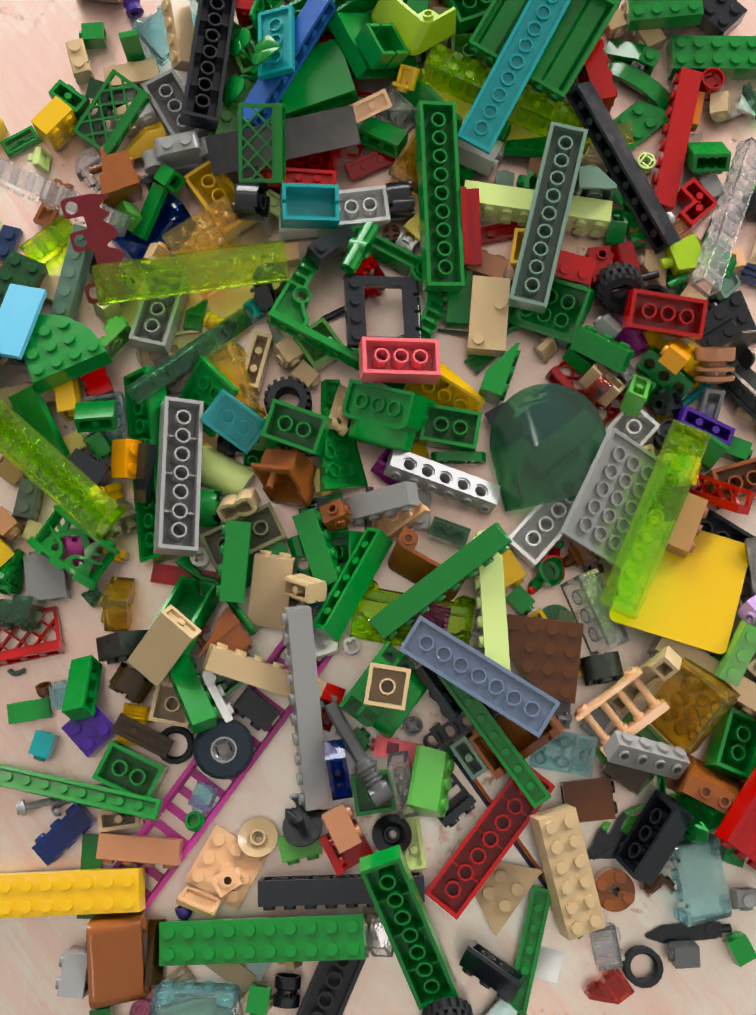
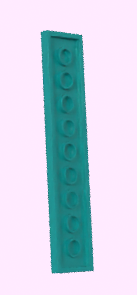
(511, 72)

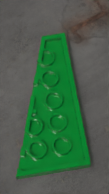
(340, 457)

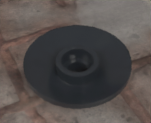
(383, 827)

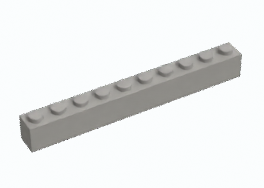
(306, 707)

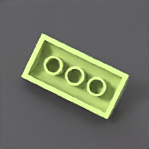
(224, 472)

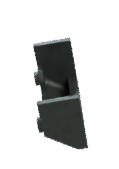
(744, 386)

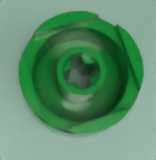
(208, 504)

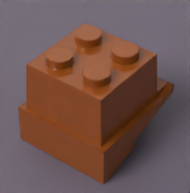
(118, 178)
(286, 476)
(227, 632)

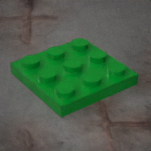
(205, 385)

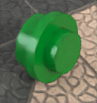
(194, 821)

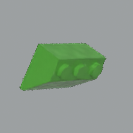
(430, 782)

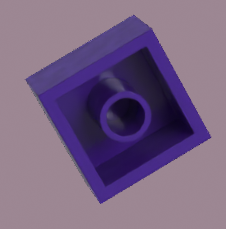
(91, 733)

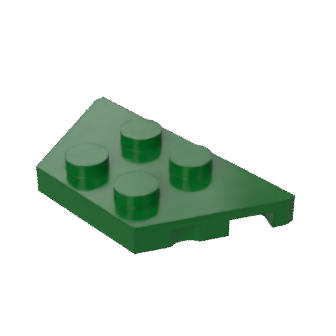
(645, 120)

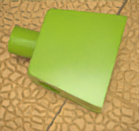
(682, 256)

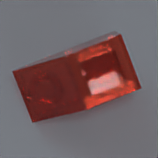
(610, 988)

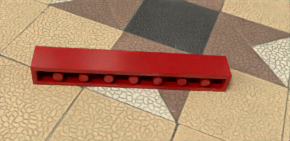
(676, 136)

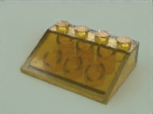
(695, 703)

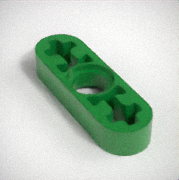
(459, 457)

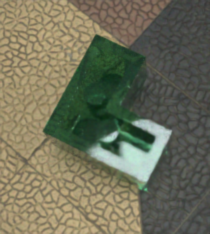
(21, 613)

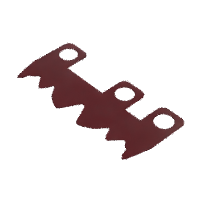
(97, 233)

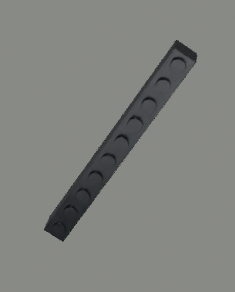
(622, 167)

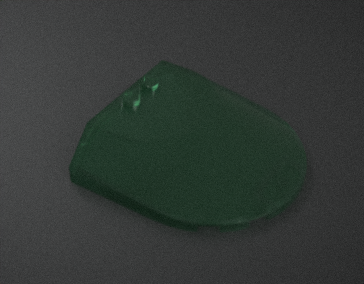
(544, 444)

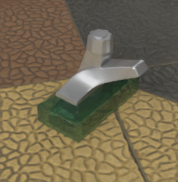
(747, 103)

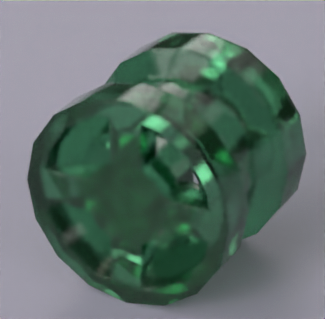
(92, 597)

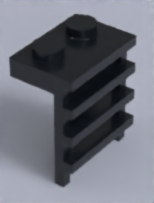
(459, 804)

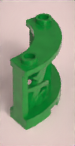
(44, 543)

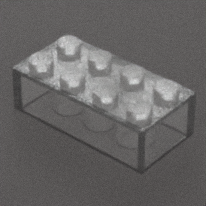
(582, 597)

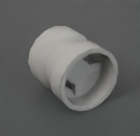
(412, 725)

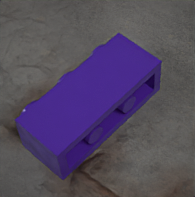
(705, 423)

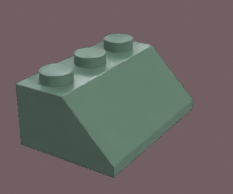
(594, 184)

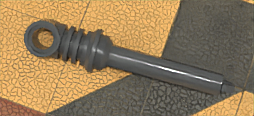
(364, 765)

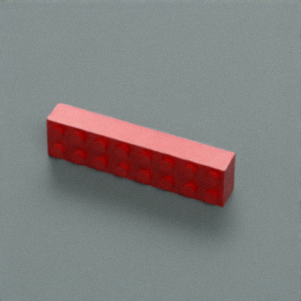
(483, 848)

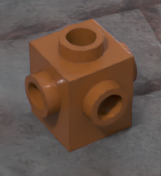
(336, 514)

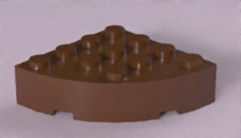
(547, 653)

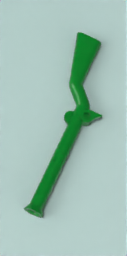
(186, 564)

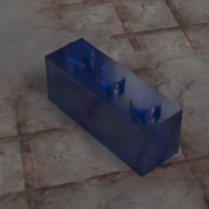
(337, 769)
(63, 833)

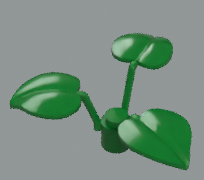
(263, 50)

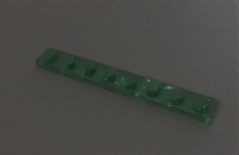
(188, 356)

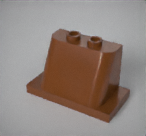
(706, 785)

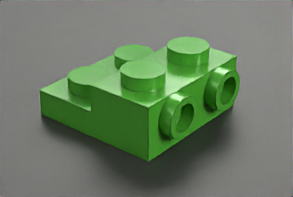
(117, 335)

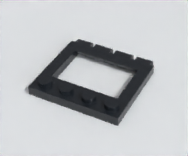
(355, 305)

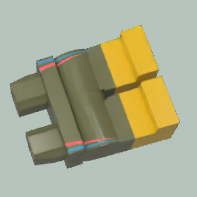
(127, 519)

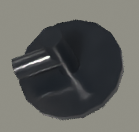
(301, 827)

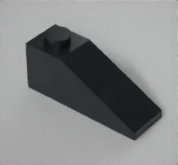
(329, 246)

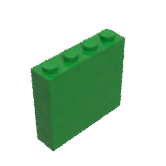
(345, 29)
(320, 83)

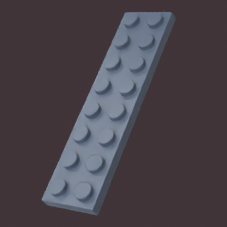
(479, 676)

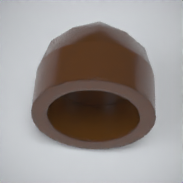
(43, 689)

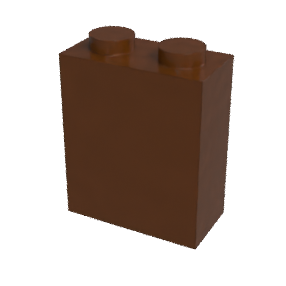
(591, 798)

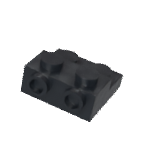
(718, 326)

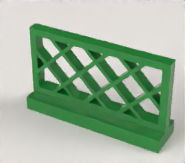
(127, 119)
(278, 142)

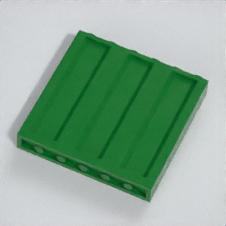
(566, 51)

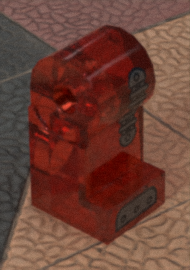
(597, 389)

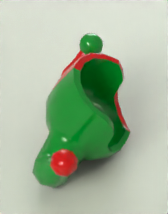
(549, 570)

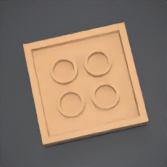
(219, 854)

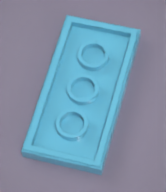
(18, 318)

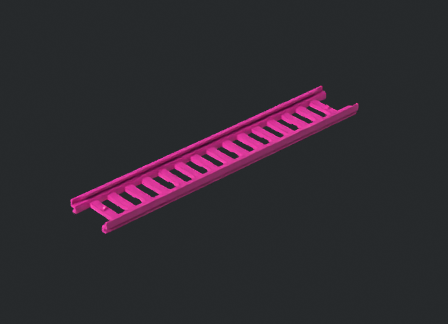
(191, 770)

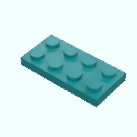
(280, 25)

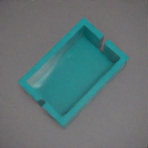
(309, 206)

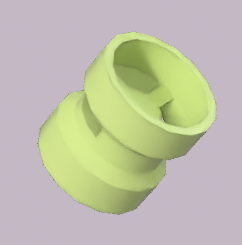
(646, 162)

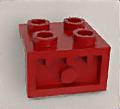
(348, 858)

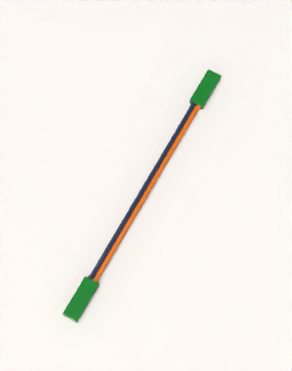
(486, 799)

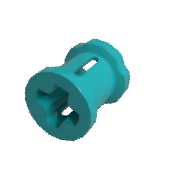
(253, 310)

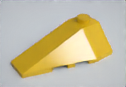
(449, 391)

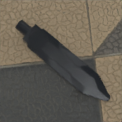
(679, 932)

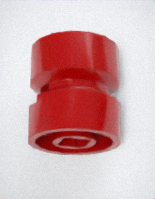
(711, 81)

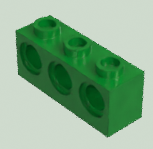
(655, 373)

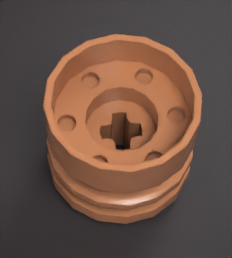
(714, 364)

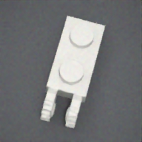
(217, 694)

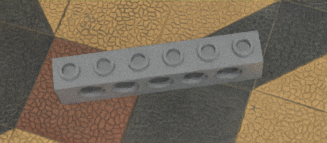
(443, 480)

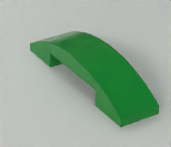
(640, 82)

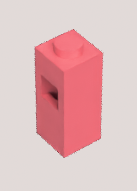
(382, 746)

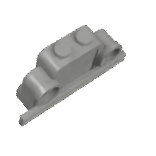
(176, 151)

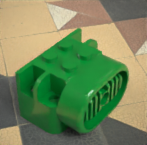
(384, 415)
(383, 719)

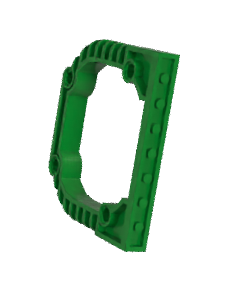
(291, 316)

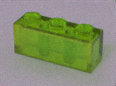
(48, 241)

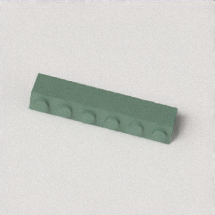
(72, 278)

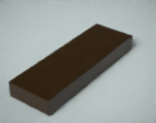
(142, 735)
(153, 971)

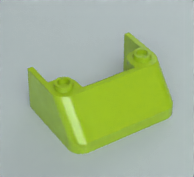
(416, 30)

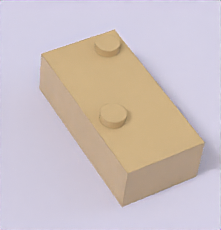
(488, 316)

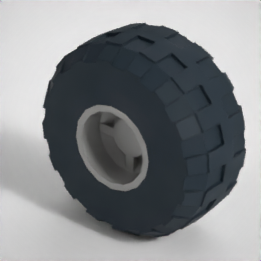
(224, 749)

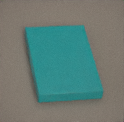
(233, 421)

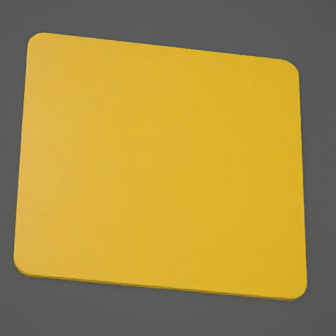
(695, 595)

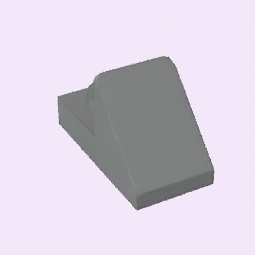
(711, 402)

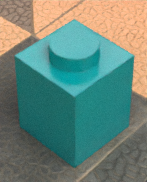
(43, 745)

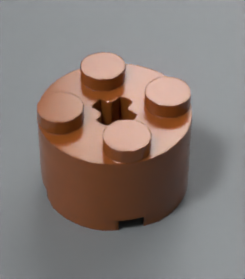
(623, 894)

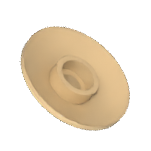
(256, 828)

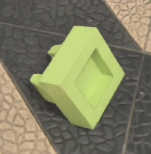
(40, 159)

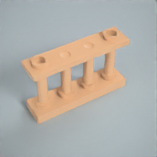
(639, 718)

